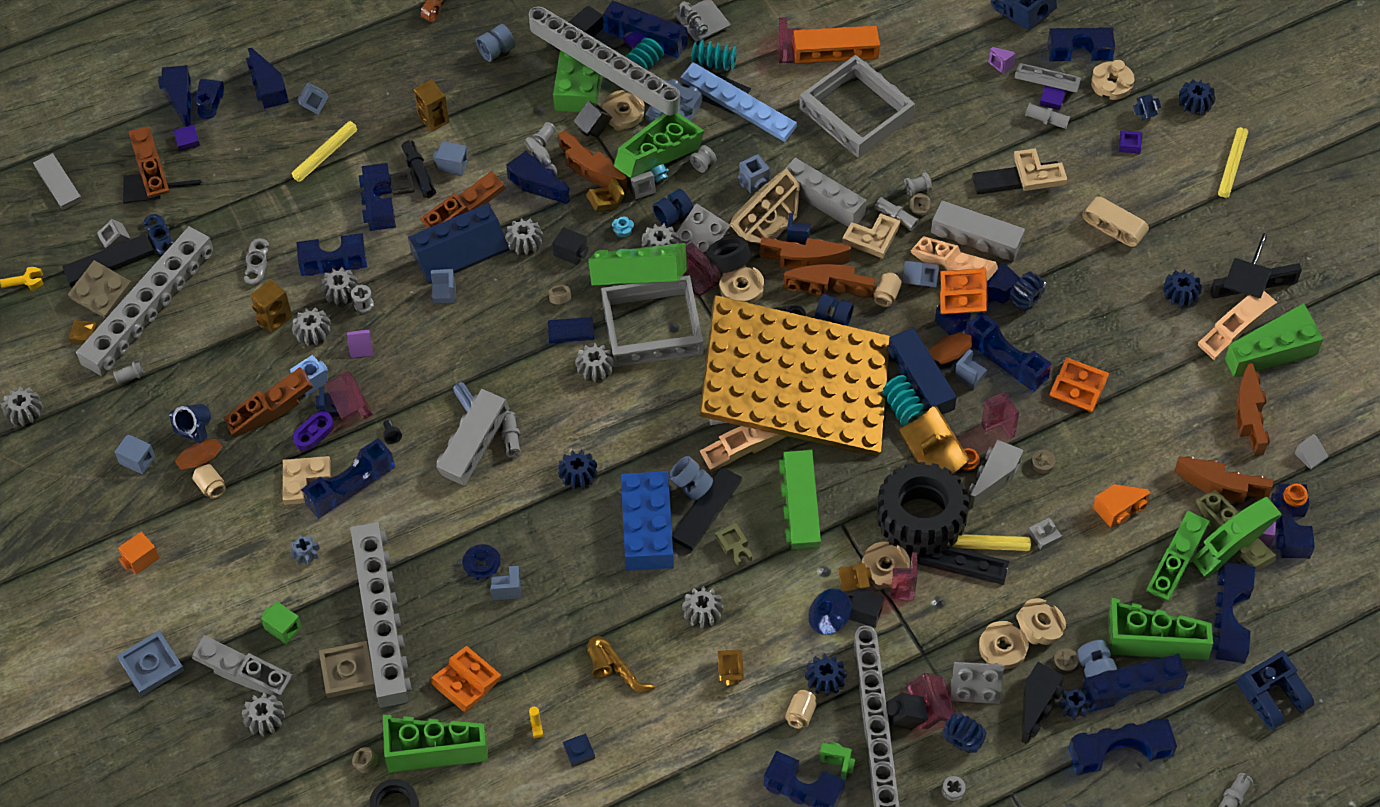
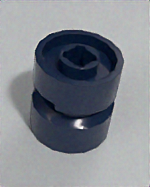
(674, 207)
(841, 314)

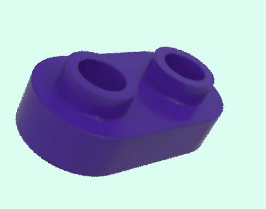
(311, 431)

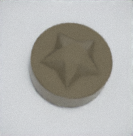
(920, 205)
(559, 294)
(1043, 461)
(1066, 661)
(365, 759)

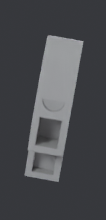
(241, 669)

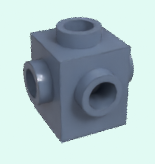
(753, 173)

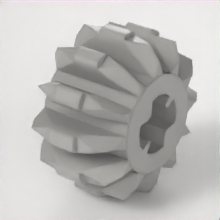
(524, 236)
(659, 236)
(338, 285)
(311, 326)
(594, 362)
(21, 406)
(693, 607)
(267, 721)

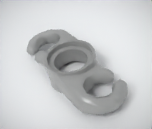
(541, 153)
(257, 269)

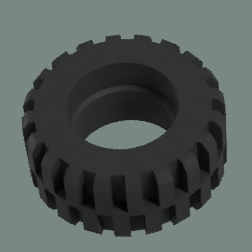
(928, 483)

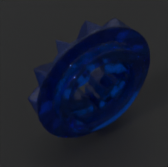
(480, 553)

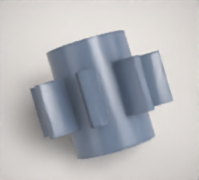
(310, 548)

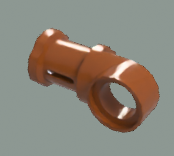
(431, 10)

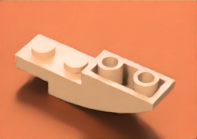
(949, 256)
(1235, 323)
(737, 444)

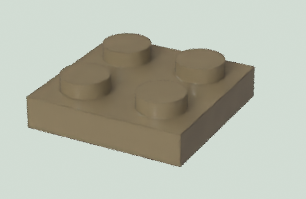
(100, 289)
(347, 669)

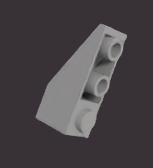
(998, 471)

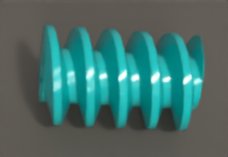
(646, 53)
(712, 56)
(903, 400)

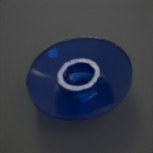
(835, 616)

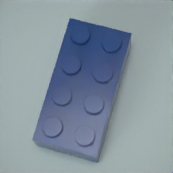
(647, 521)

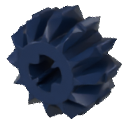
(1196, 97)
(1182, 288)
(1027, 291)
(577, 469)
(834, 674)
(964, 733)

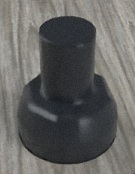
(391, 434)

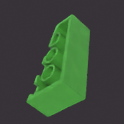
(658, 144)
(638, 265)
(1276, 343)
(801, 499)
(1156, 634)
(431, 743)

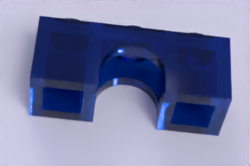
(1097, 41)
(378, 211)
(349, 255)
(1292, 538)
(782, 779)

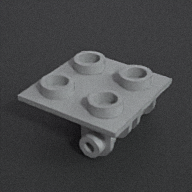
(701, 19)
(702, 229)
(976, 682)

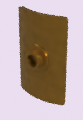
(934, 442)

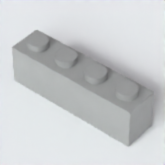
(827, 194)
(977, 231)
(472, 437)

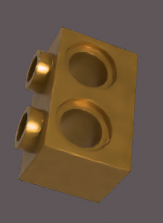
(431, 105)
(271, 306)

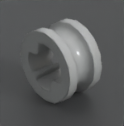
(954, 796)

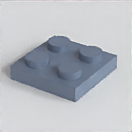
(150, 663)

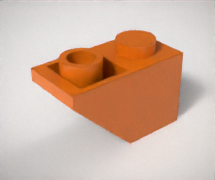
(1120, 502)

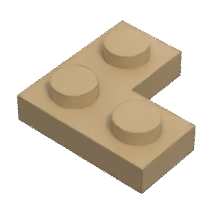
(1035, 175)
(874, 240)
(299, 473)

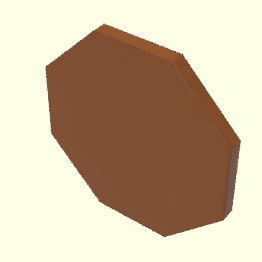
(951, 348)
(198, 454)

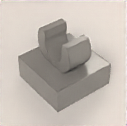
(643, 185)
(1045, 533)

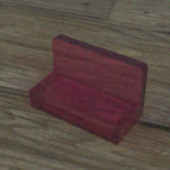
(785, 41)
(702, 271)
(347, 396)
(1000, 411)
(904, 581)
(935, 696)

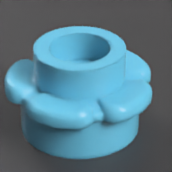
(659, 173)
(622, 231)

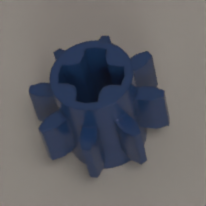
(1147, 106)
(1080, 703)

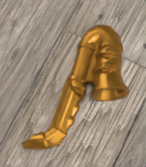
(604, 656)

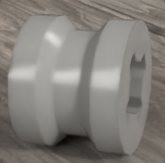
(703, 158)

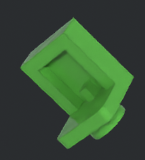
(837, 755)

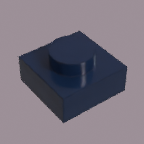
(578, 750)

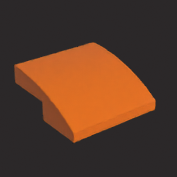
(963, 291)
(1079, 384)
(465, 679)

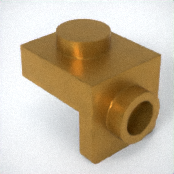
(606, 198)
(854, 577)
(730, 666)

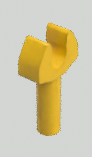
(26, 279)
(535, 722)

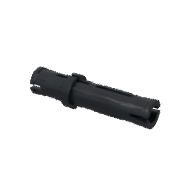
(415, 162)

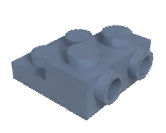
(689, 102)

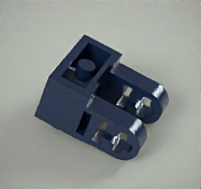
(1025, 12)
(1268, 675)

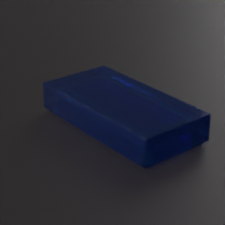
(570, 330)

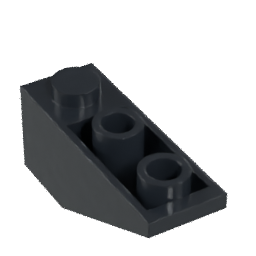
(1039, 692)

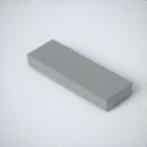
(1048, 77)
(57, 181)

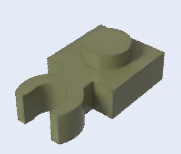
(734, 541)

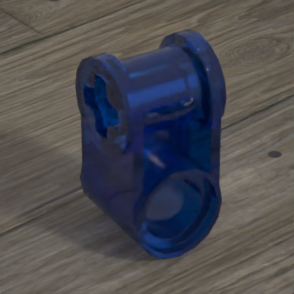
(209, 97)

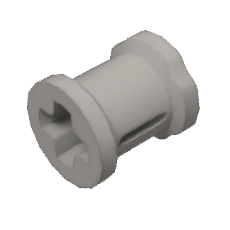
(918, 184)
(359, 300)

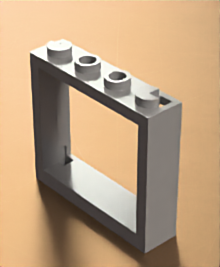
(836, 127)
(659, 349)

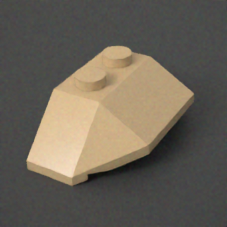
(768, 209)

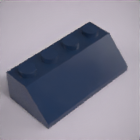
(459, 242)

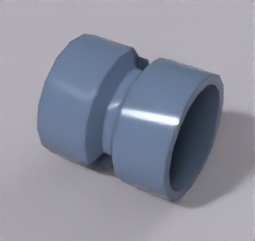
(493, 44)
(694, 481)
(1096, 658)

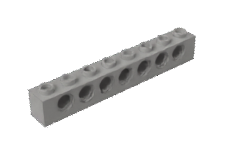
(145, 301)
(387, 691)

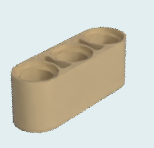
(1115, 221)

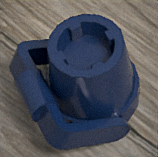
(191, 421)

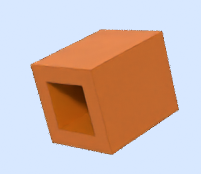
(137, 553)

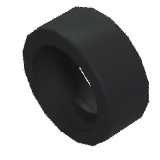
(729, 253)
(393, 786)

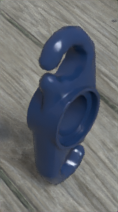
(160, 226)

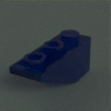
(269, 81)
(534, 178)

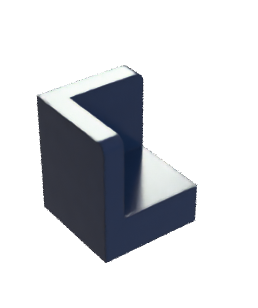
(797, 232)

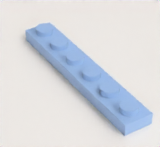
(739, 102)

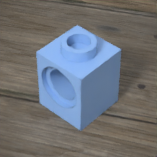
(316, 368)

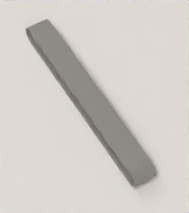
(604, 60)
(875, 718)

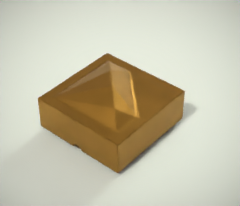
(81, 331)

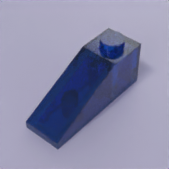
(177, 89)

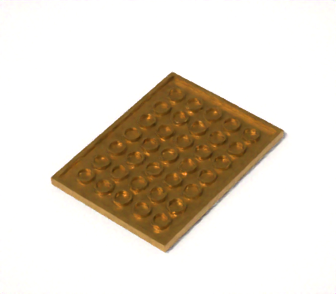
(795, 376)

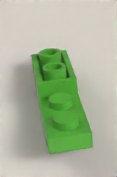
(1234, 534)
(1178, 556)

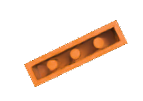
(835, 44)

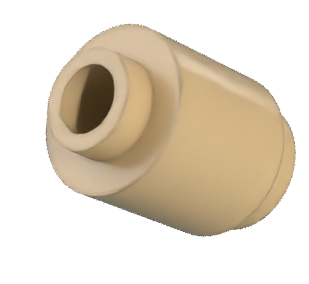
(887, 289)
(209, 481)
(801, 709)

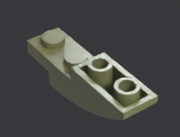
(1219, 511)

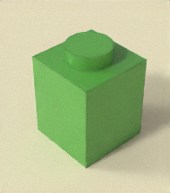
(281, 622)

